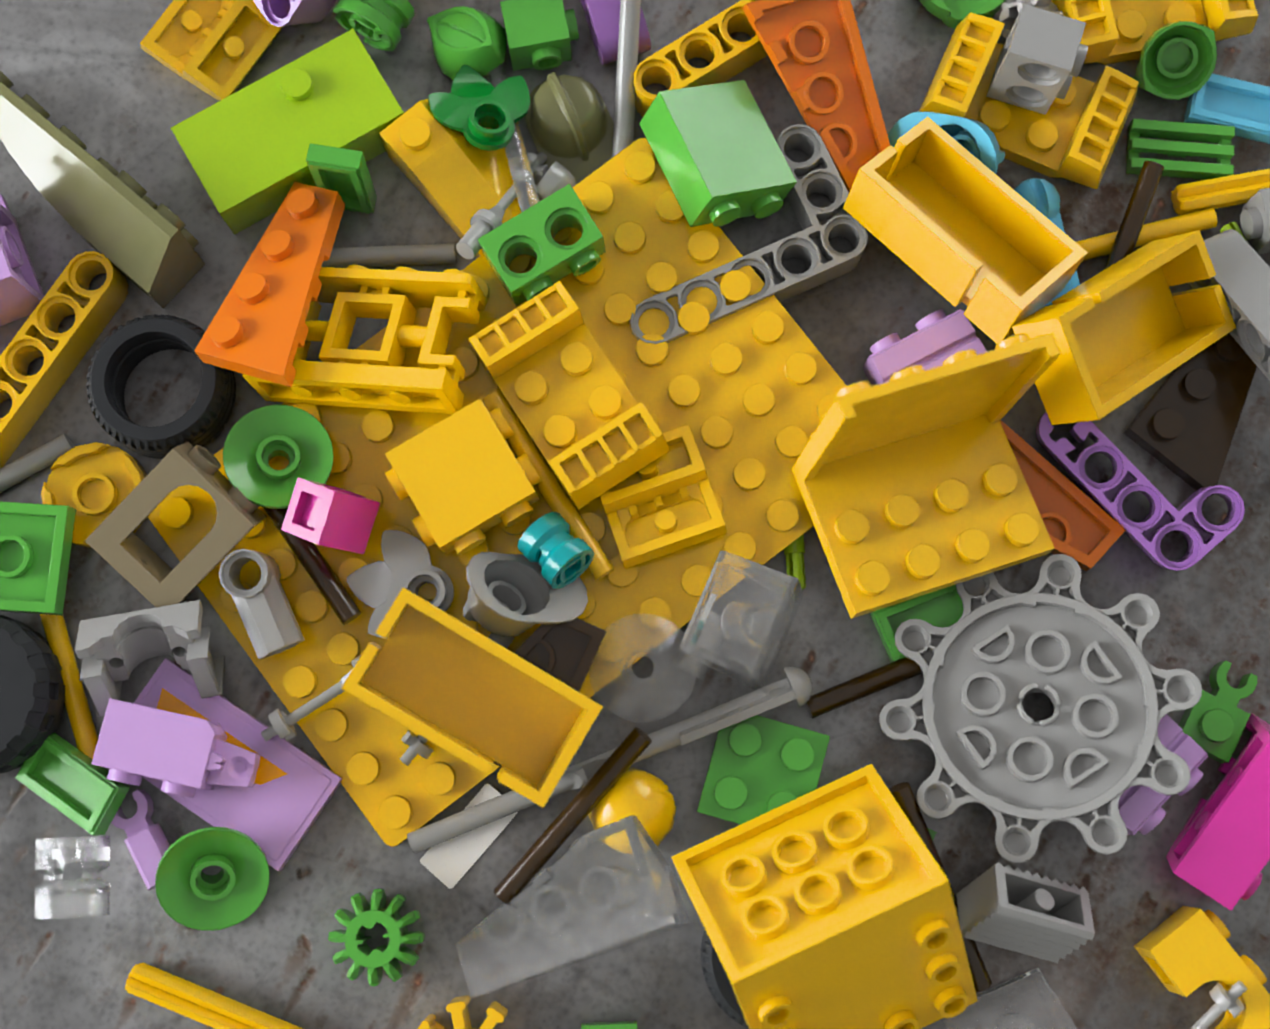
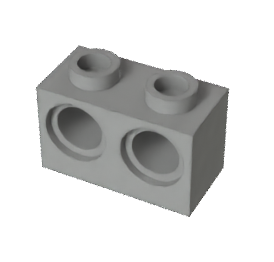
(1038, 59)

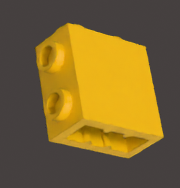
(463, 478)

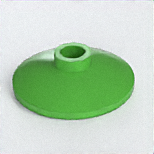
(272, 433)
(217, 899)

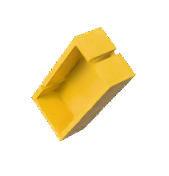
(963, 229)
(1128, 328)
(472, 697)

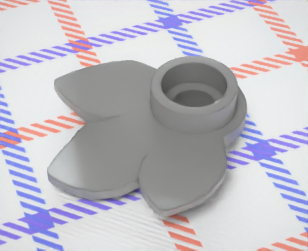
(404, 565)

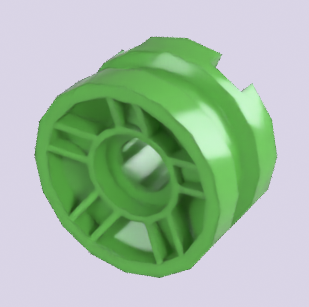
(376, 20)

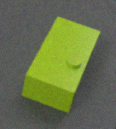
(259, 137)

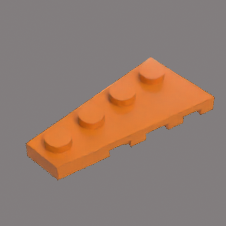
(826, 74)
(1071, 517)

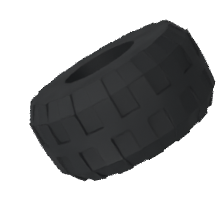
(29, 693)

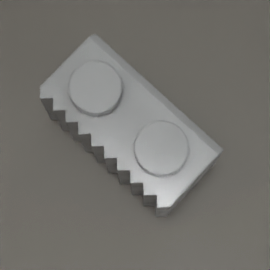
(1025, 913)

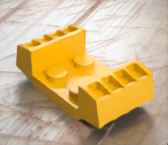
(1120, 28)
(1066, 142)
(569, 395)

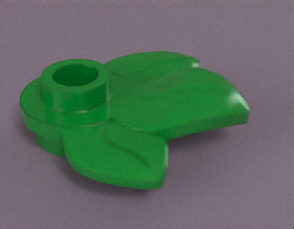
(479, 104)

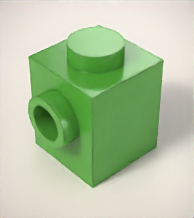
(538, 33)

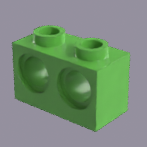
(534, 235)

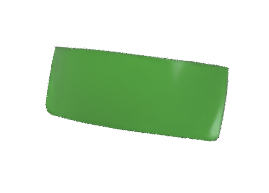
(467, 38)
(1177, 60)

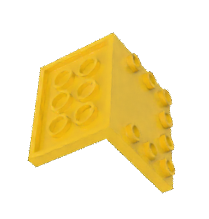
(920, 477)
(831, 914)

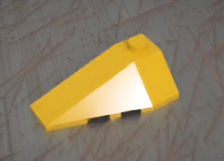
(448, 168)

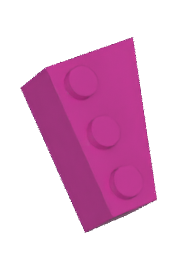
(1229, 833)

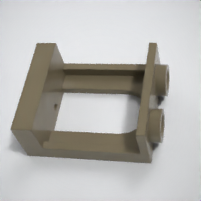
(140, 564)

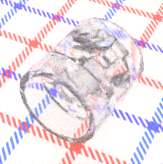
(72, 897)

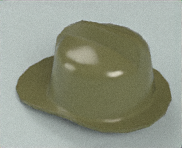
(570, 124)

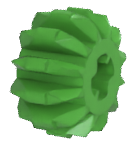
(384, 955)

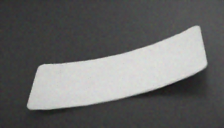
(456, 856)

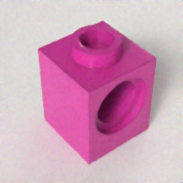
(330, 516)

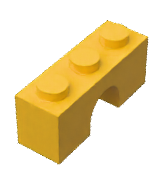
(1193, 951)

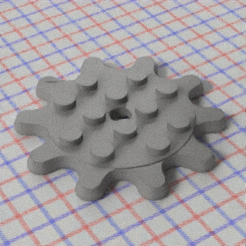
(1052, 768)

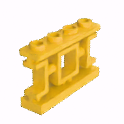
(377, 377)

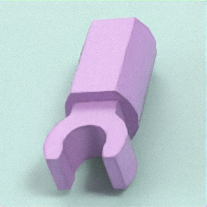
(145, 839)

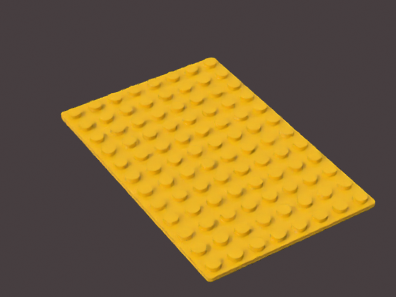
(741, 383)

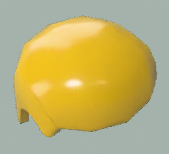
(638, 795)

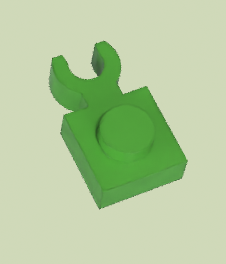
(1215, 719)

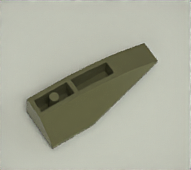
(98, 201)

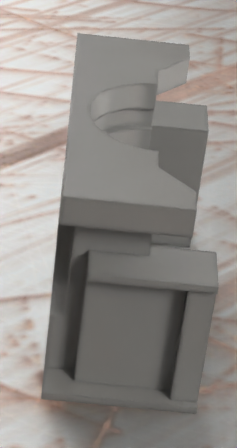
(120, 642)

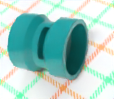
(556, 550)

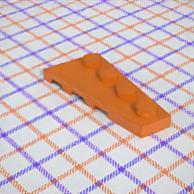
(269, 302)

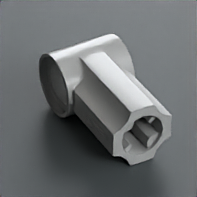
(264, 607)

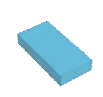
(1232, 103)

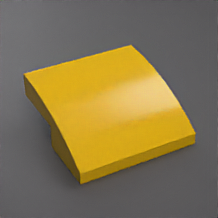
(210, 42)
(664, 504)

